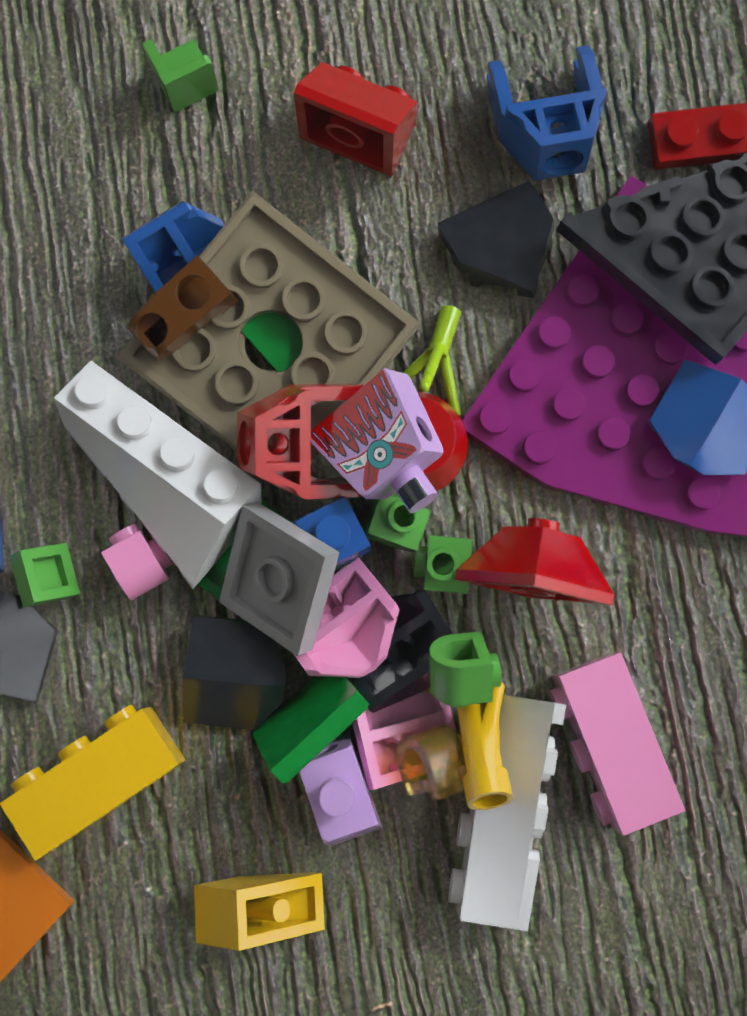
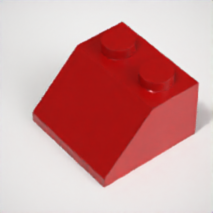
(354, 116)

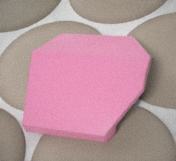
(353, 626)
(381, 732)

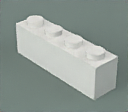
(161, 470)
(498, 854)

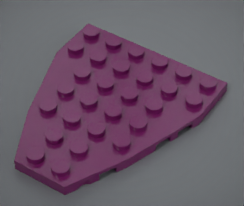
(579, 401)

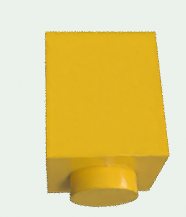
(258, 909)

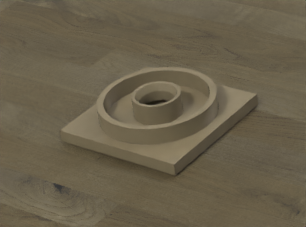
(276, 268)

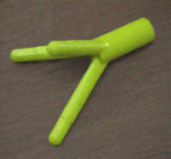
(439, 353)

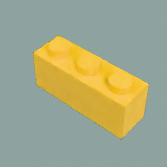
(91, 780)

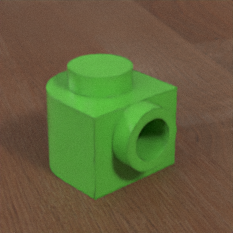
(393, 525)
(439, 562)
(463, 670)

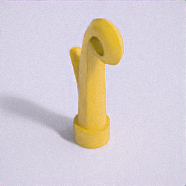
(485, 779)

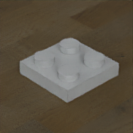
(278, 577)

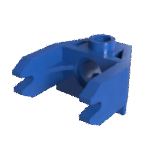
(526, 125)

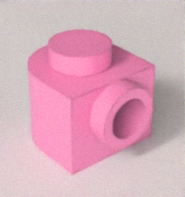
(136, 561)

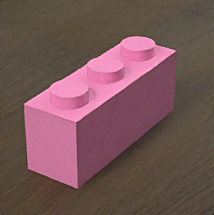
(616, 745)

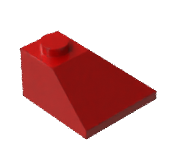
(538, 565)

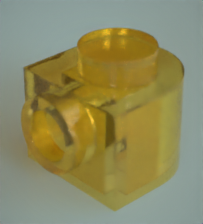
(432, 762)

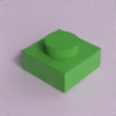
(44, 574)

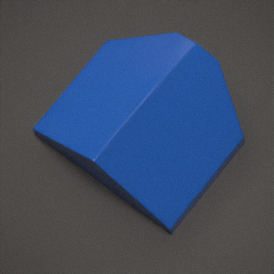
(171, 241)
(704, 420)

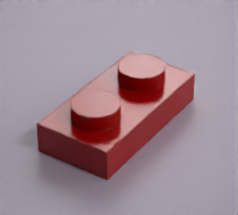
(698, 135)

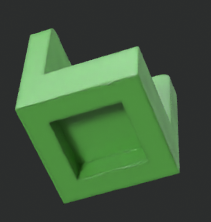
(182, 73)

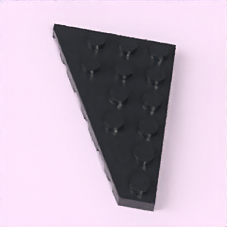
(678, 251)

